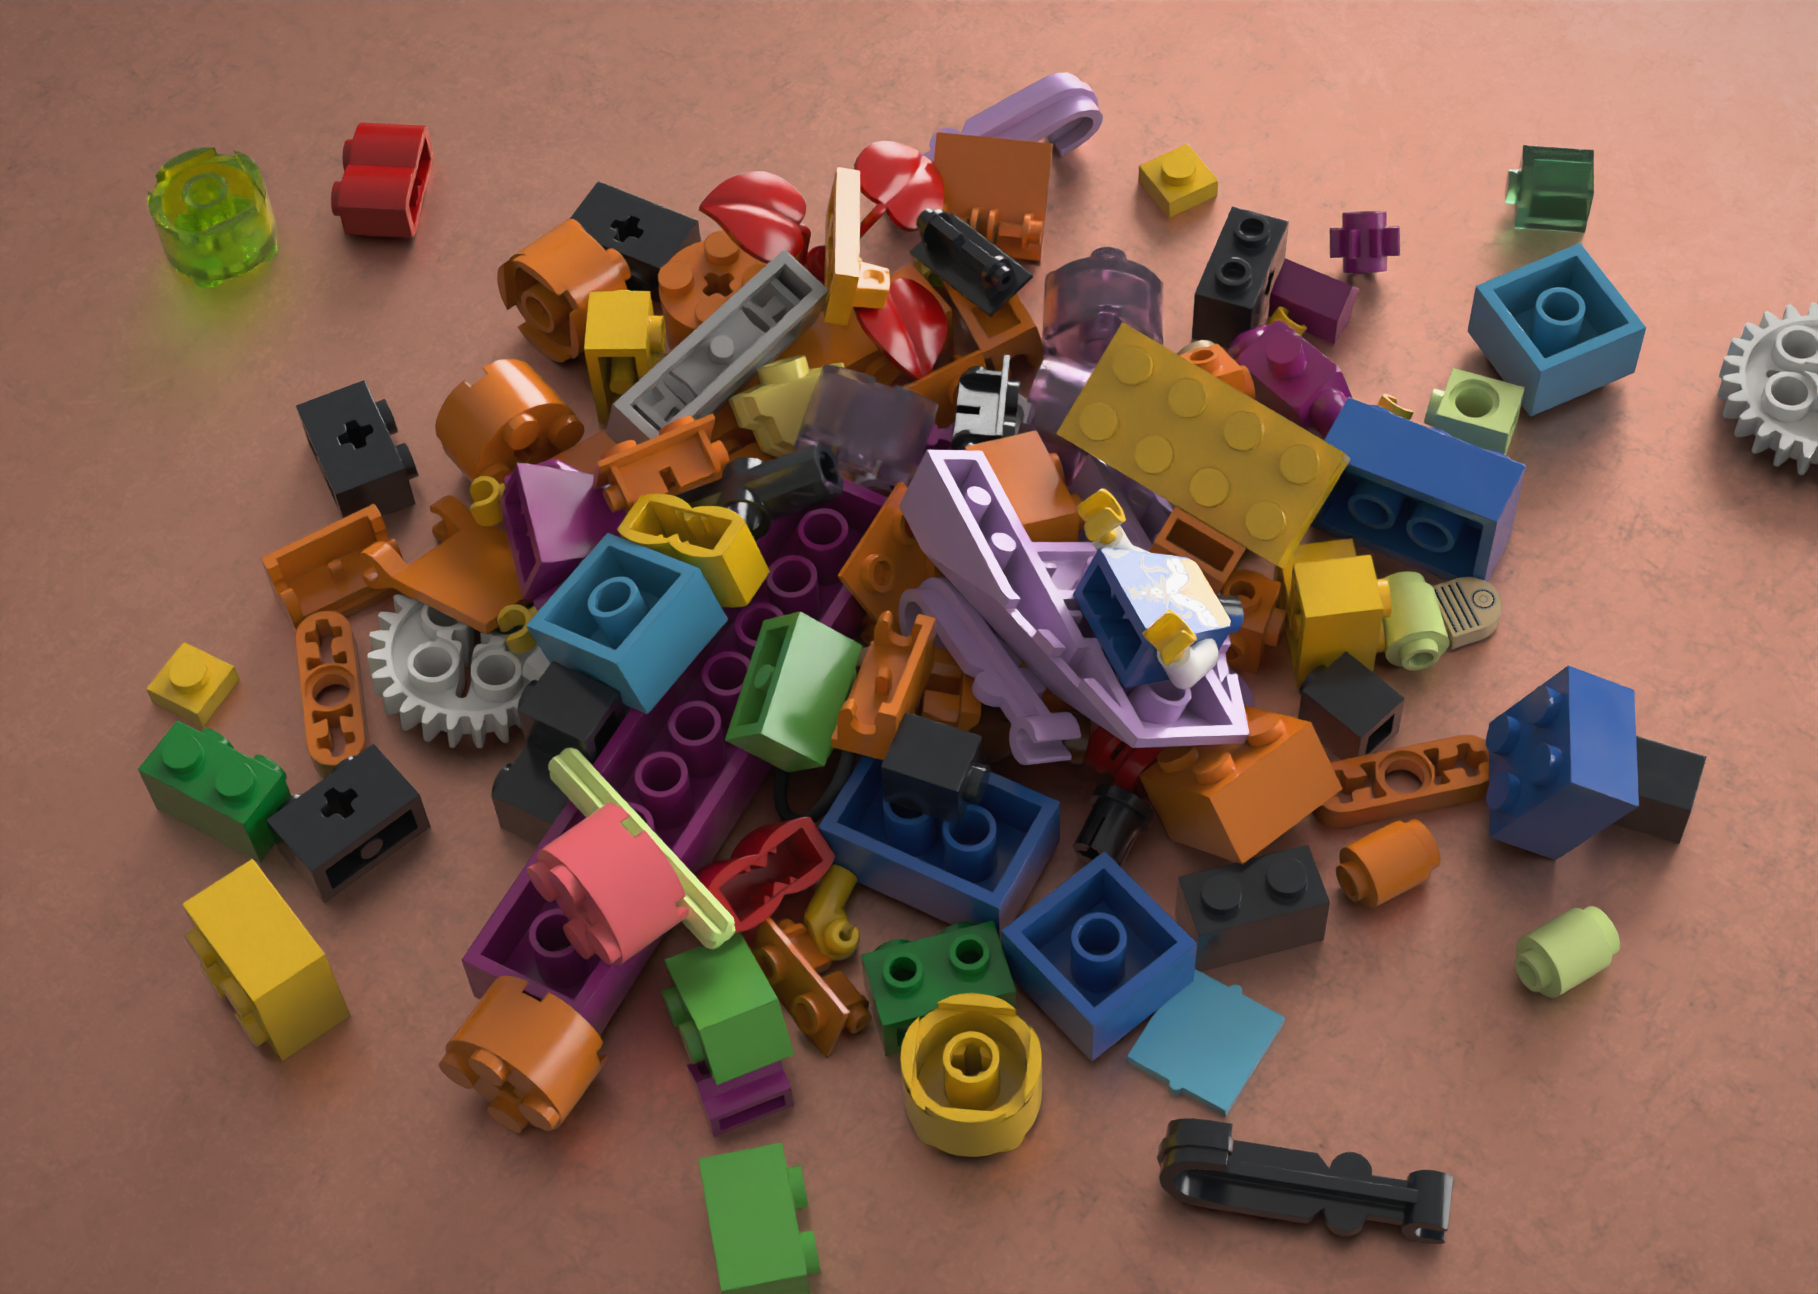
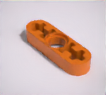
(316, 675)
(1419, 759)

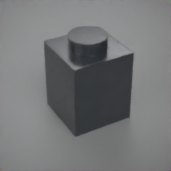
(1350, 707)
(934, 769)
(1665, 789)

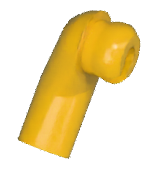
(826, 917)

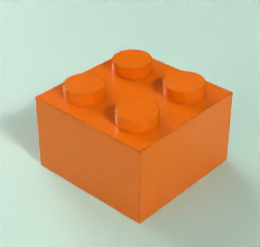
(1244, 794)

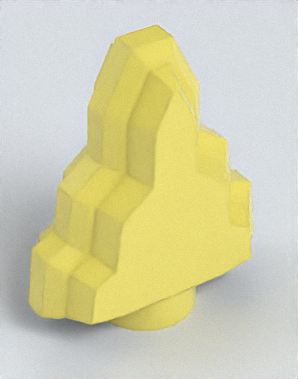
(777, 404)

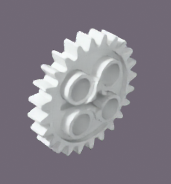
(1774, 385)
(421, 673)

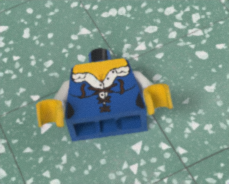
(1148, 607)

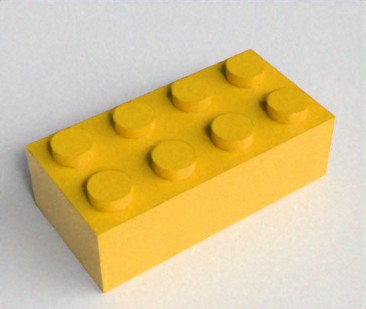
(1203, 445)

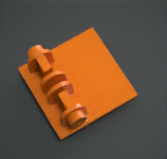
(997, 188)
(886, 565)

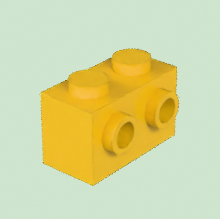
(620, 344)

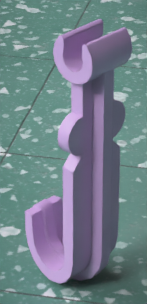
(1050, 107)
(998, 680)

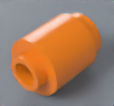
(1387, 862)

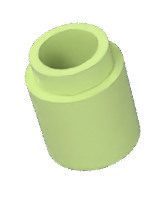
(1416, 628)
(1566, 951)

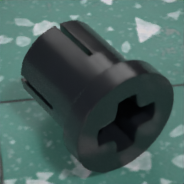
(1112, 824)

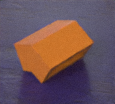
(1192, 538)

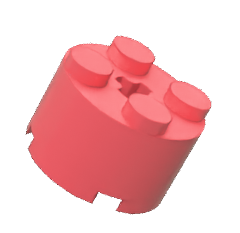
(609, 886)

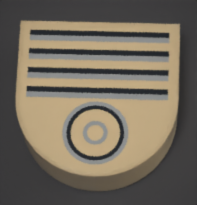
(1468, 609)

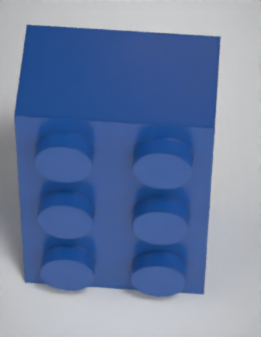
(1420, 494)
(940, 867)

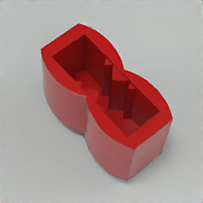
(383, 180)
(764, 867)

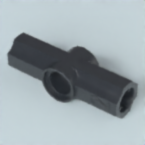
(772, 488)

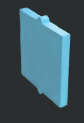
(1206, 1042)

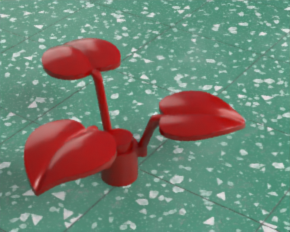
(765, 217)

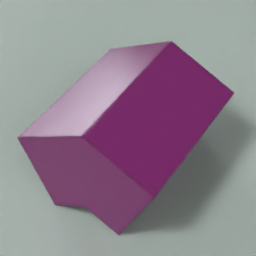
(1313, 300)
(742, 1098)

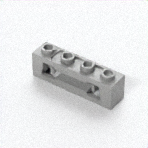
(722, 351)

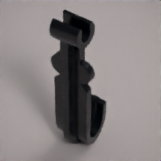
(1221, 1173)

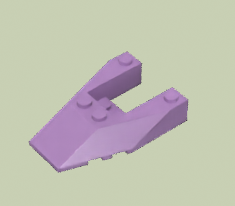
(1029, 599)

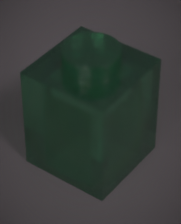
(1552, 188)

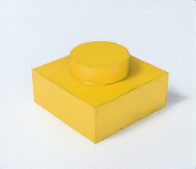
(1178, 180)
(193, 684)

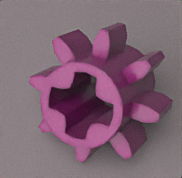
(1364, 241)

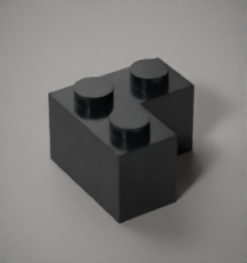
(555, 714)

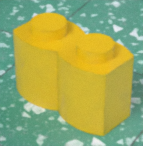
(703, 537)

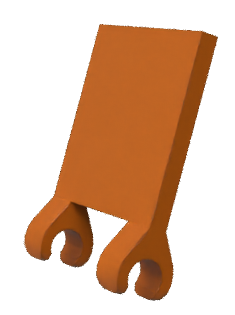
(463, 577)

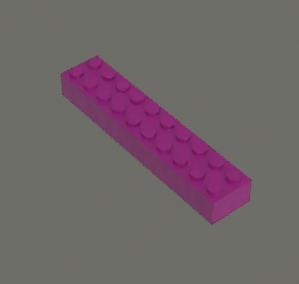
(677, 761)

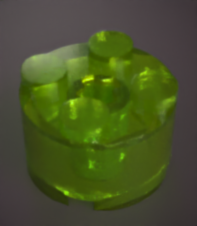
(213, 215)

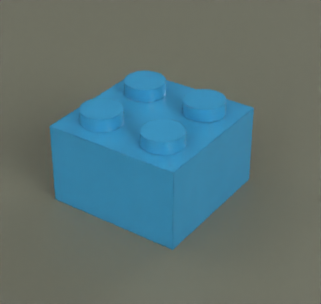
(1556, 328)
(629, 620)

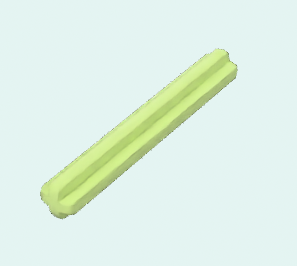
(590, 792)

